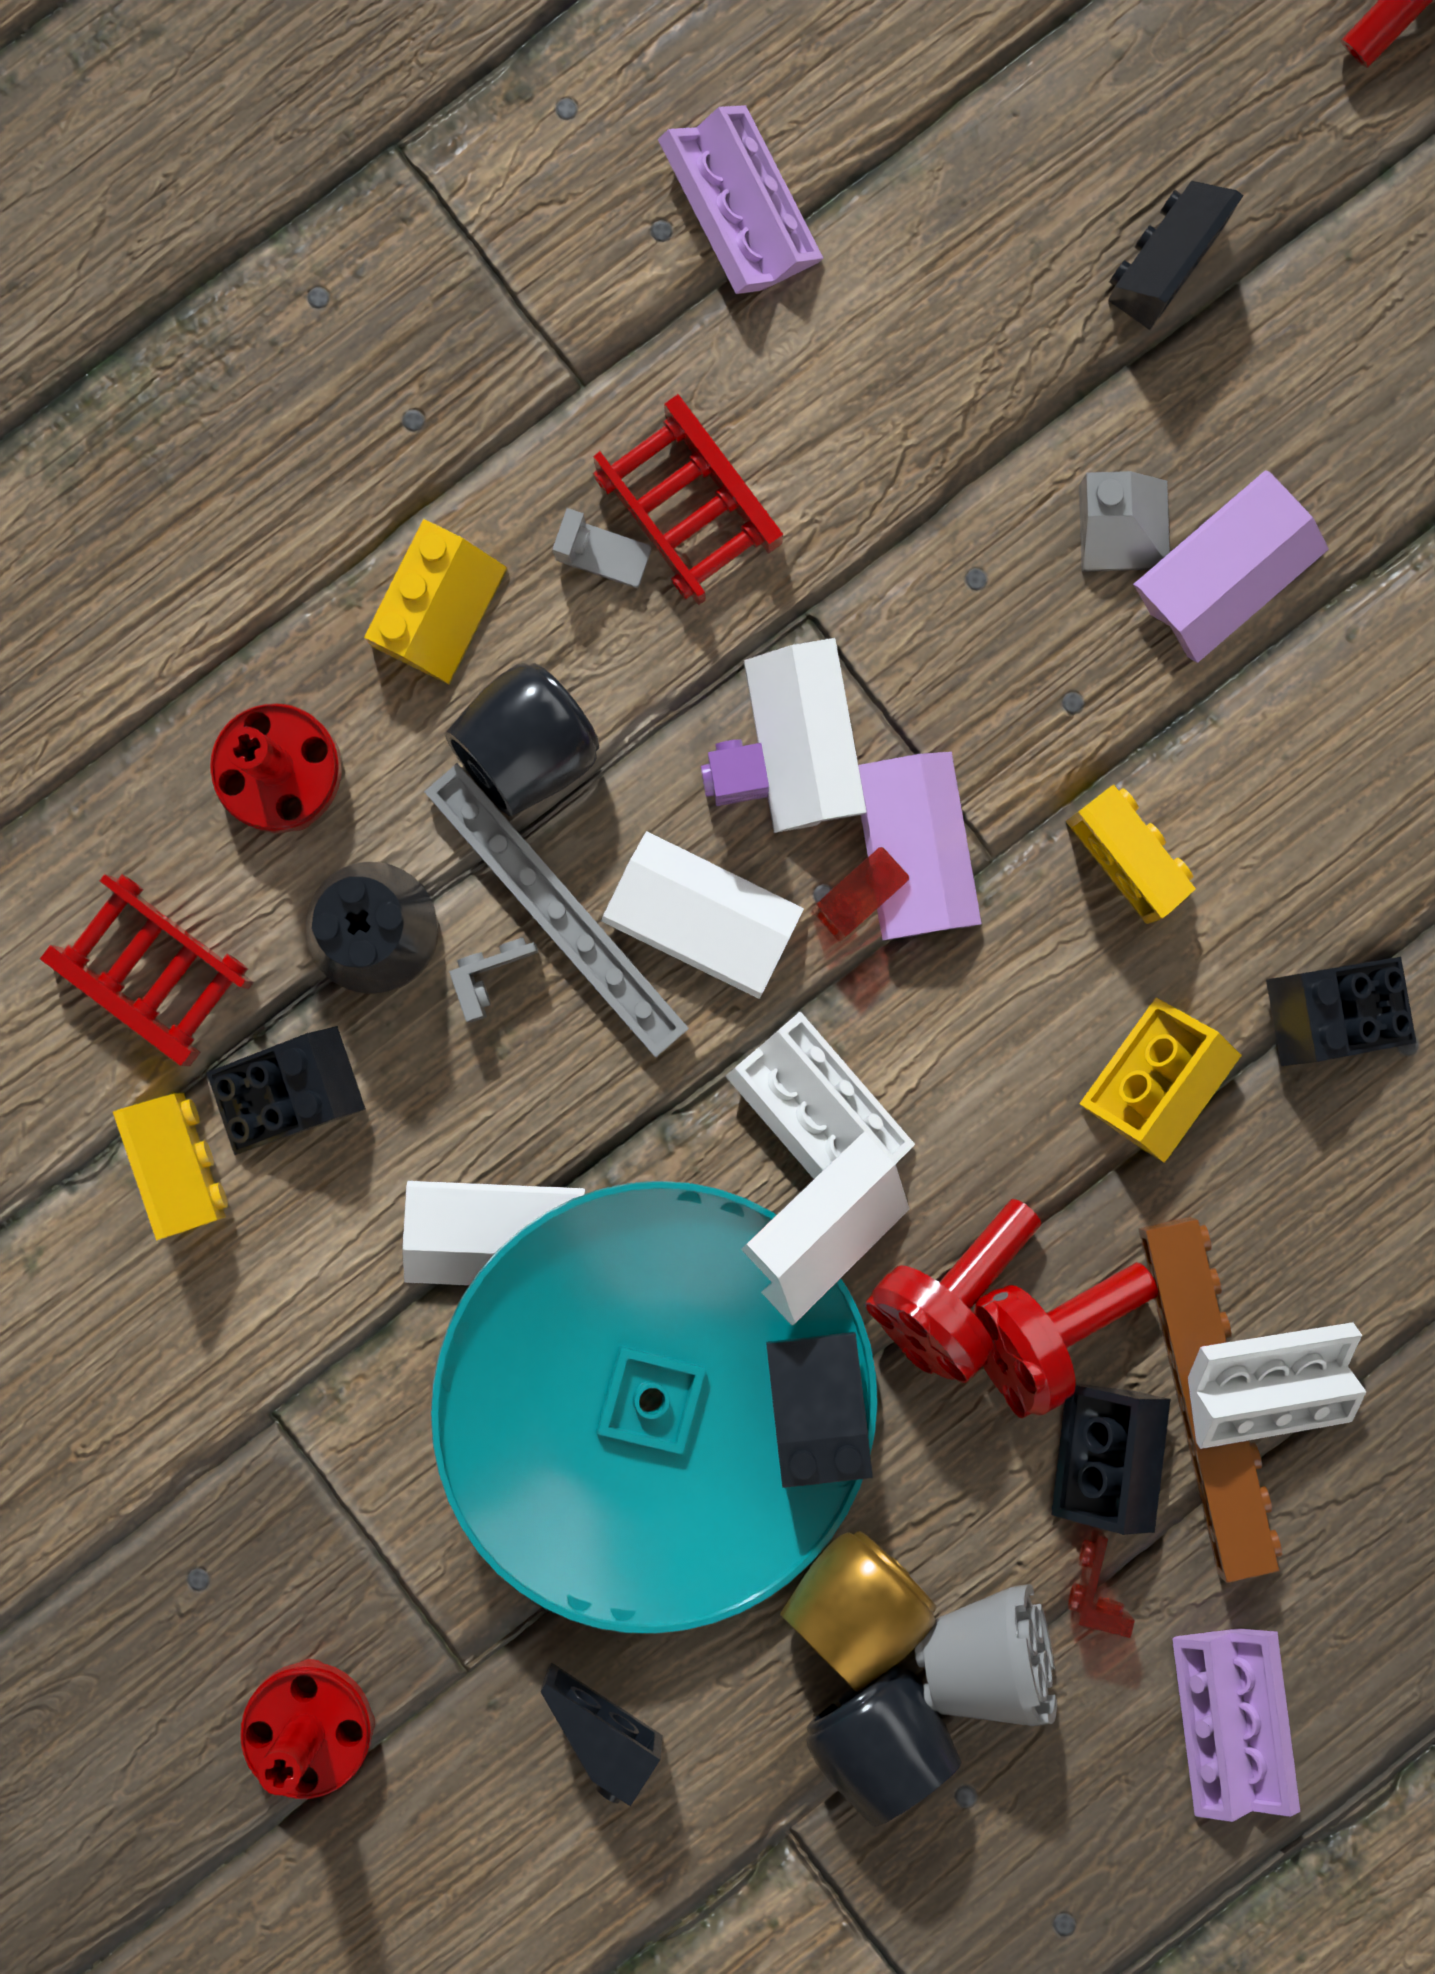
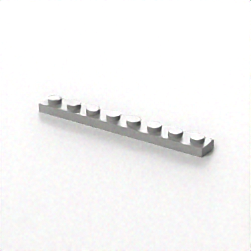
(556, 910)

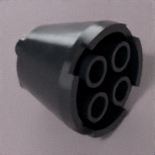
(400, 933)

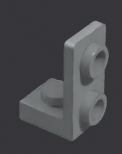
(600, 550)
(473, 994)

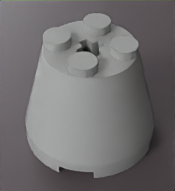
(991, 1661)

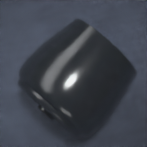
(523, 738)
(883, 1746)

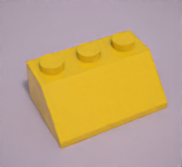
(435, 602)
(1132, 854)
(1161, 1079)
(171, 1164)

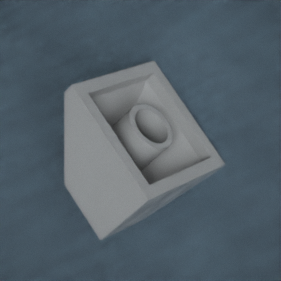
(1123, 521)

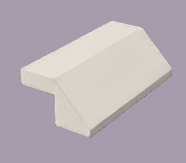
(805, 735)
(702, 914)
(813, 1098)
(461, 1225)
(828, 1227)
(1274, 1385)

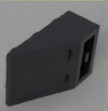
(1341, 1011)
(286, 1090)

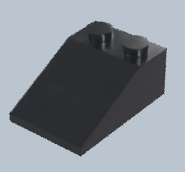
(819, 1409)
(609, 1741)

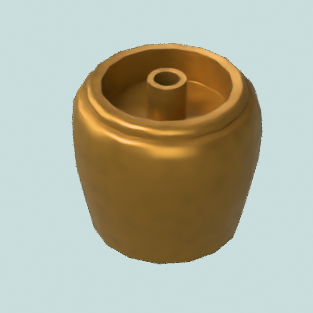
(859, 1609)

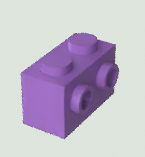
(735, 773)

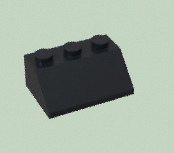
(1172, 250)
(1111, 1459)

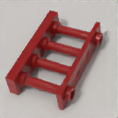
(705, 461)
(107, 986)

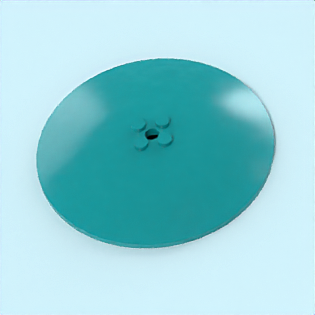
(543, 1432)

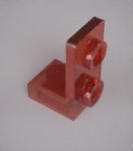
(860, 894)
(1106, 1614)

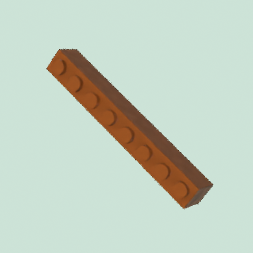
(1224, 1473)

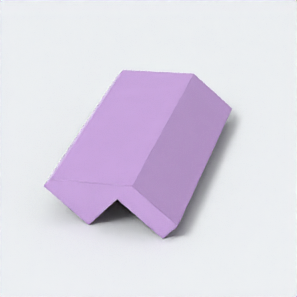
(741, 199)
(1232, 565)
(920, 823)
(1236, 1724)

